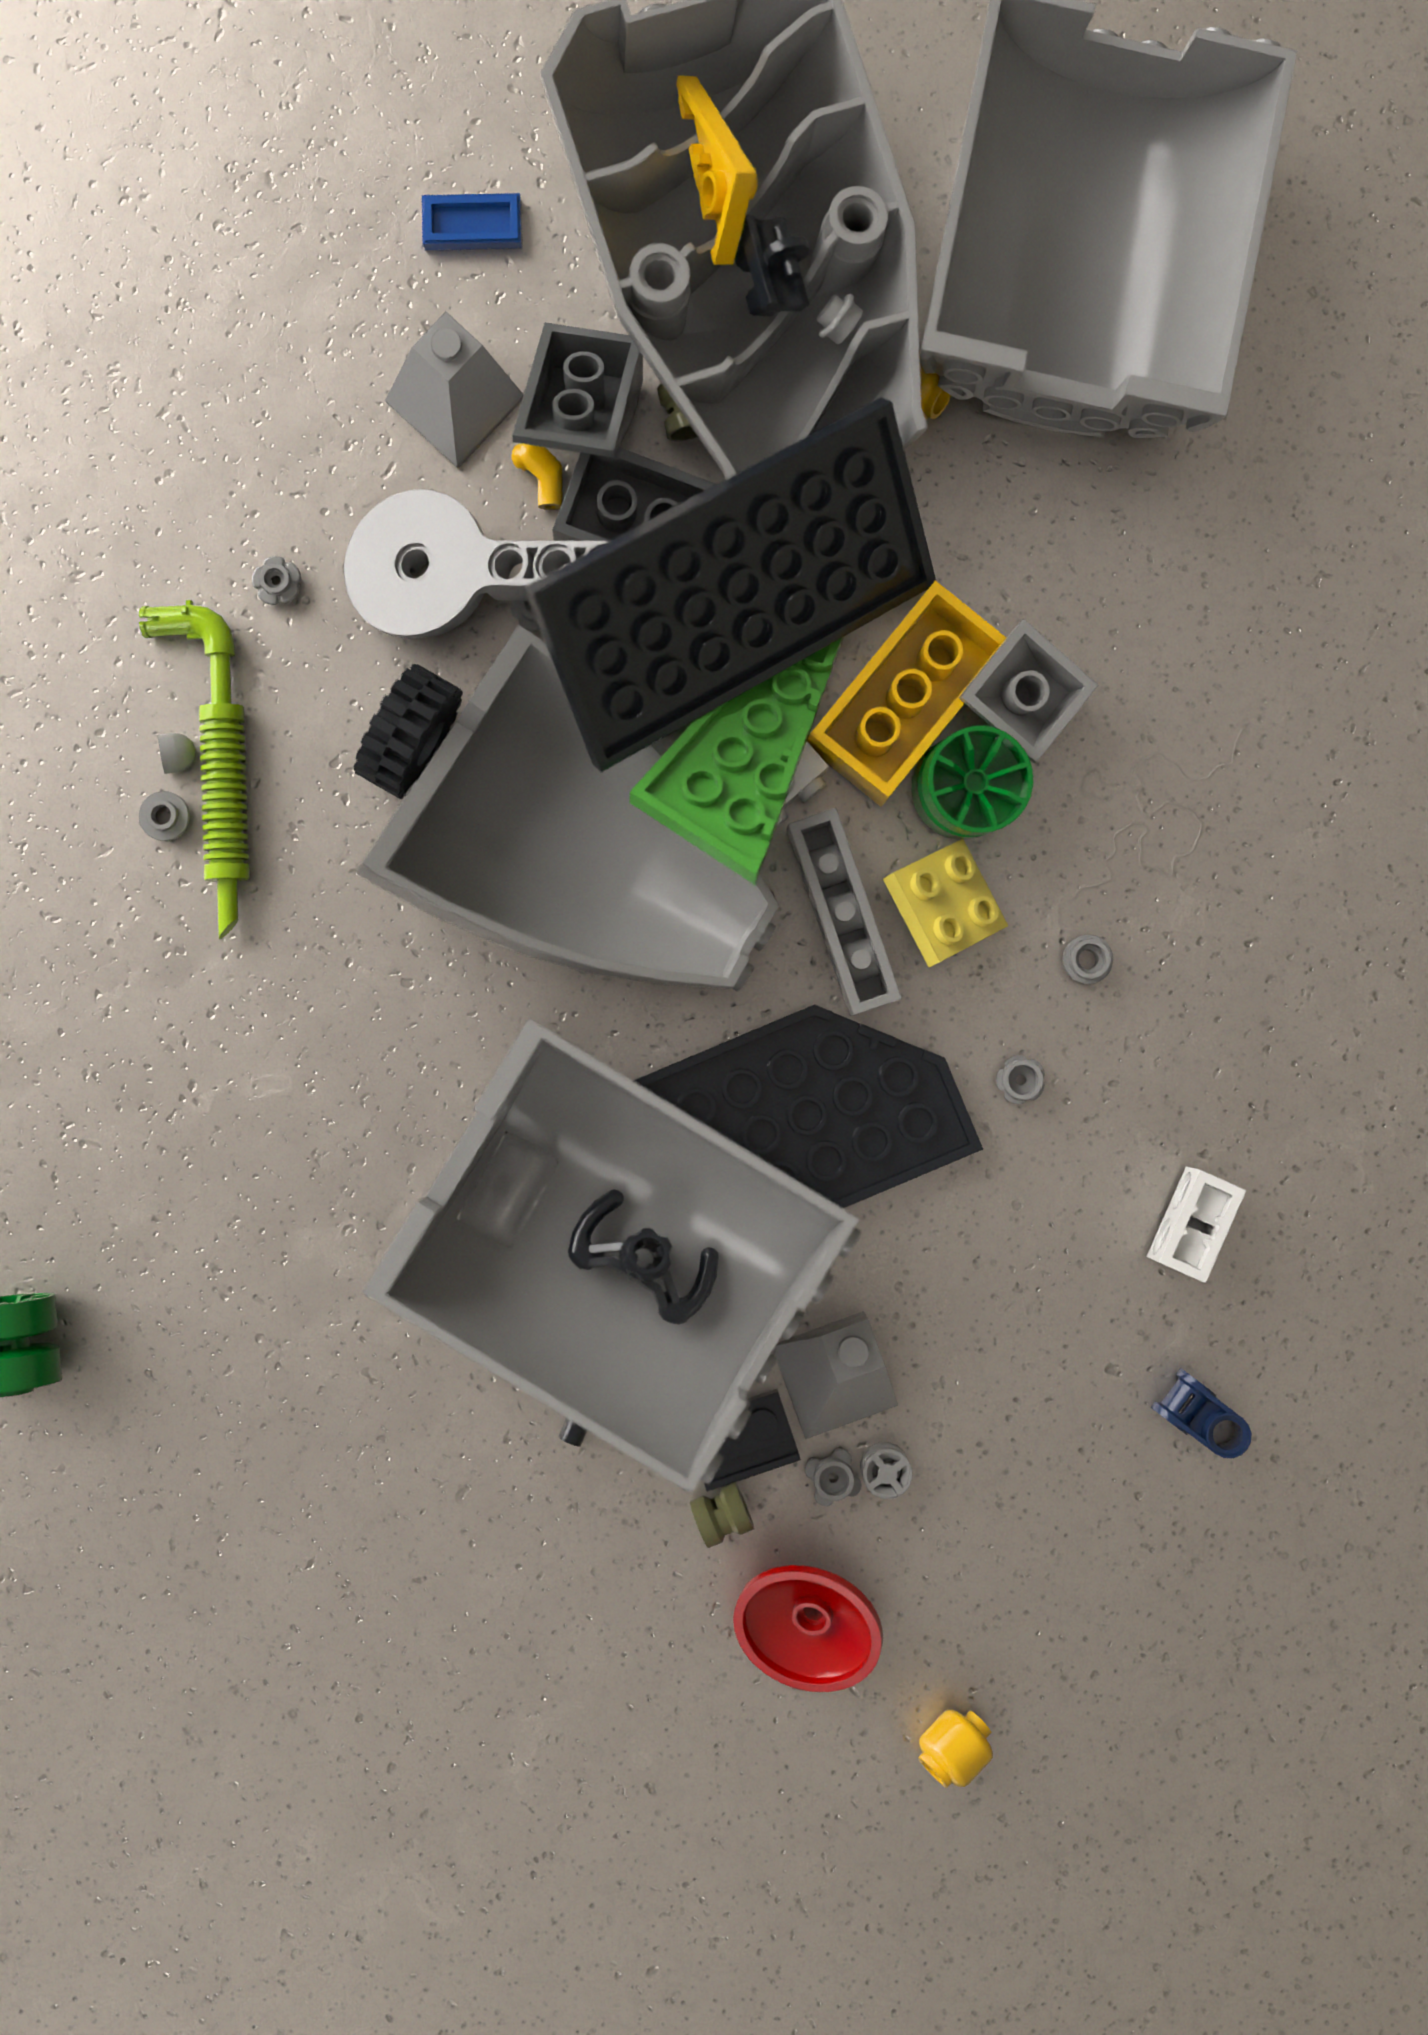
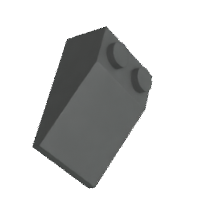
(580, 391)

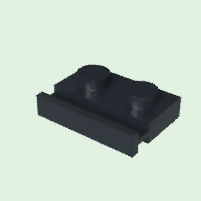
(761, 1445)

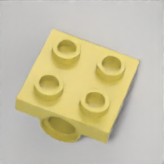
(945, 902)

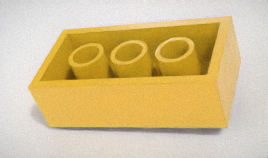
(905, 694)

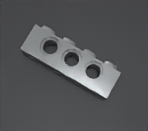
(843, 912)

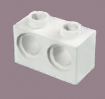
(1196, 1223)

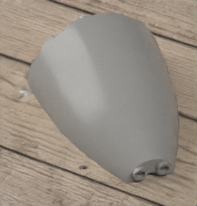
(549, 854)

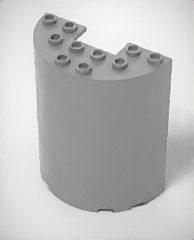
(1104, 222)
(593, 1335)

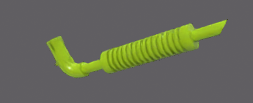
(221, 750)

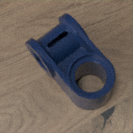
(1197, 1412)

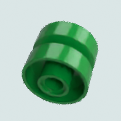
(972, 783)
(21, 1362)

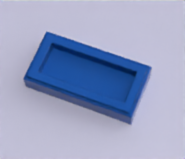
(472, 221)

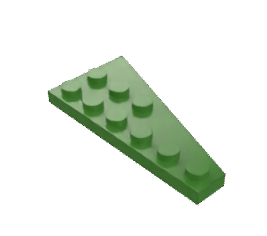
(736, 764)

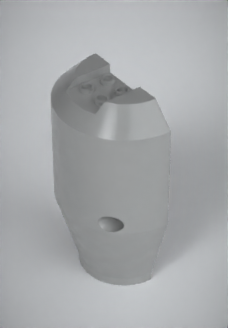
(812, 131)

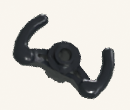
(670, 1305)

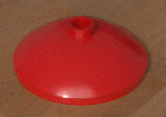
(808, 1628)

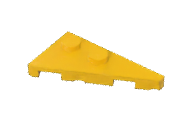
(719, 169)

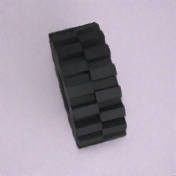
(407, 730)

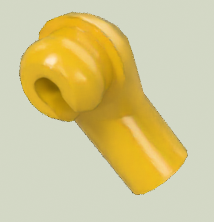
(547, 471)

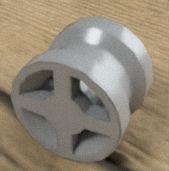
(891, 1479)

